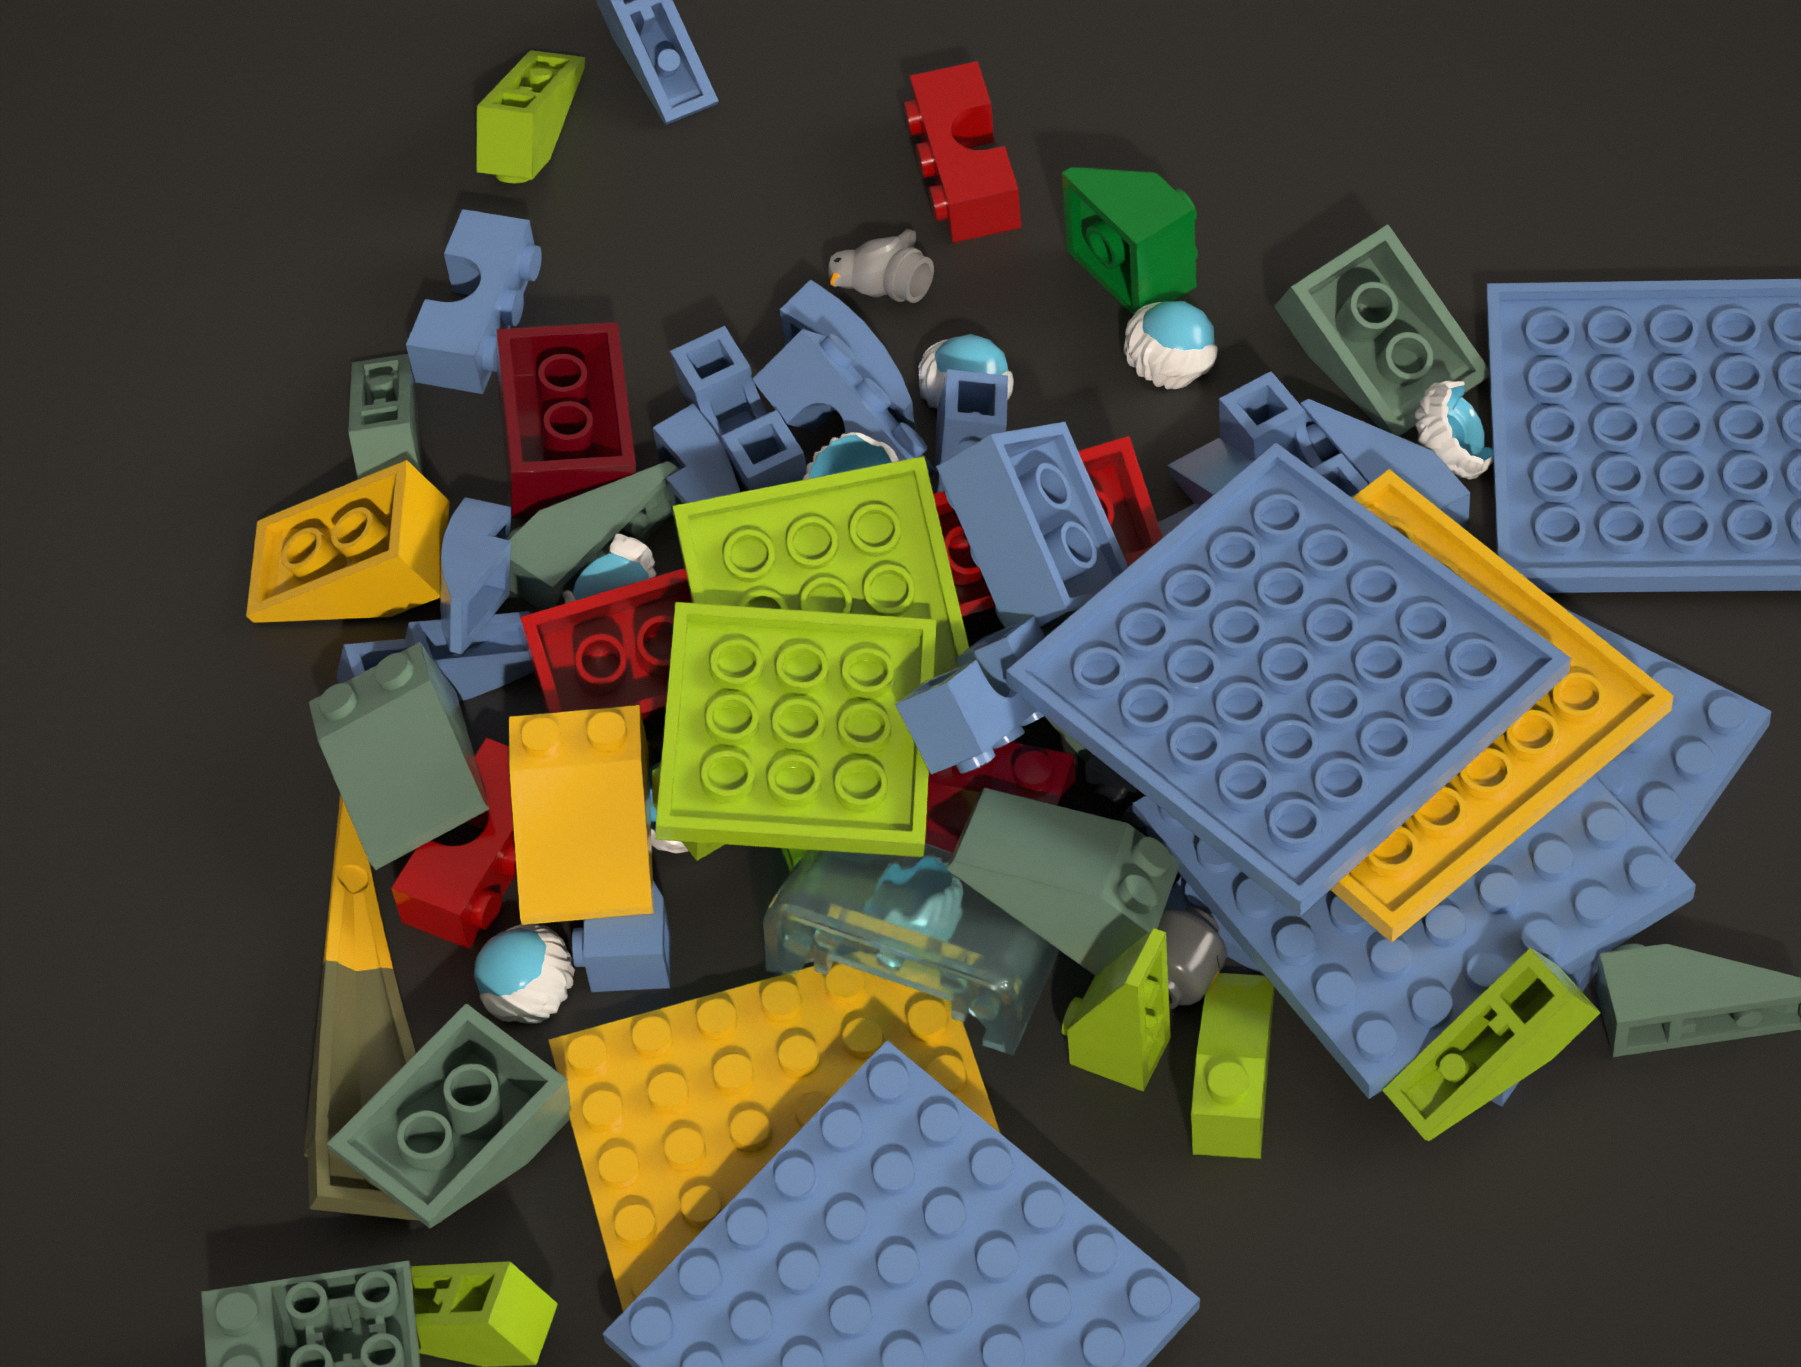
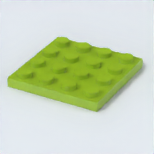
(829, 545)
(793, 730)

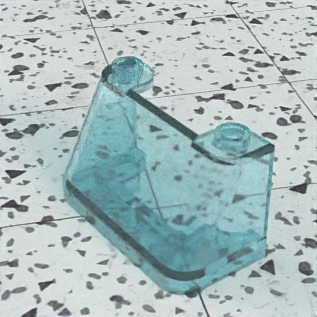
(913, 928)

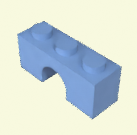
(457, 340)
(816, 380)
(721, 387)
(1268, 414)
(971, 708)

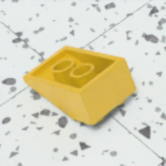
(351, 551)
(581, 814)

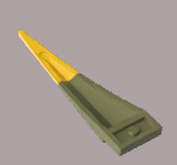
(358, 1031)

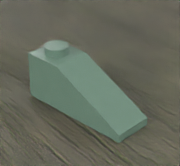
(383, 415)
(571, 535)
(1689, 998)

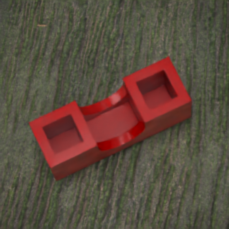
(971, 187)
(461, 887)

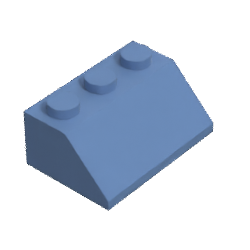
(1033, 523)

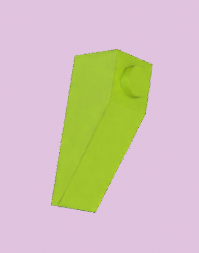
(525, 115)
(1124, 1015)
(1492, 1045)
(1232, 1067)
(480, 1313)

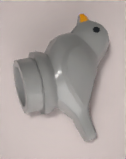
(884, 268)

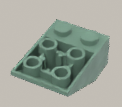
(315, 1321)

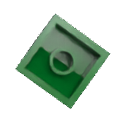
(1131, 234)

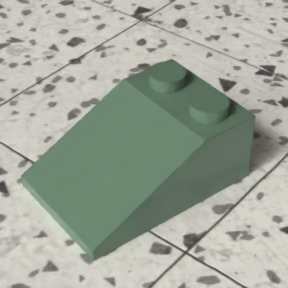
(1380, 330)
(399, 754)
(1065, 874)
(455, 1119)

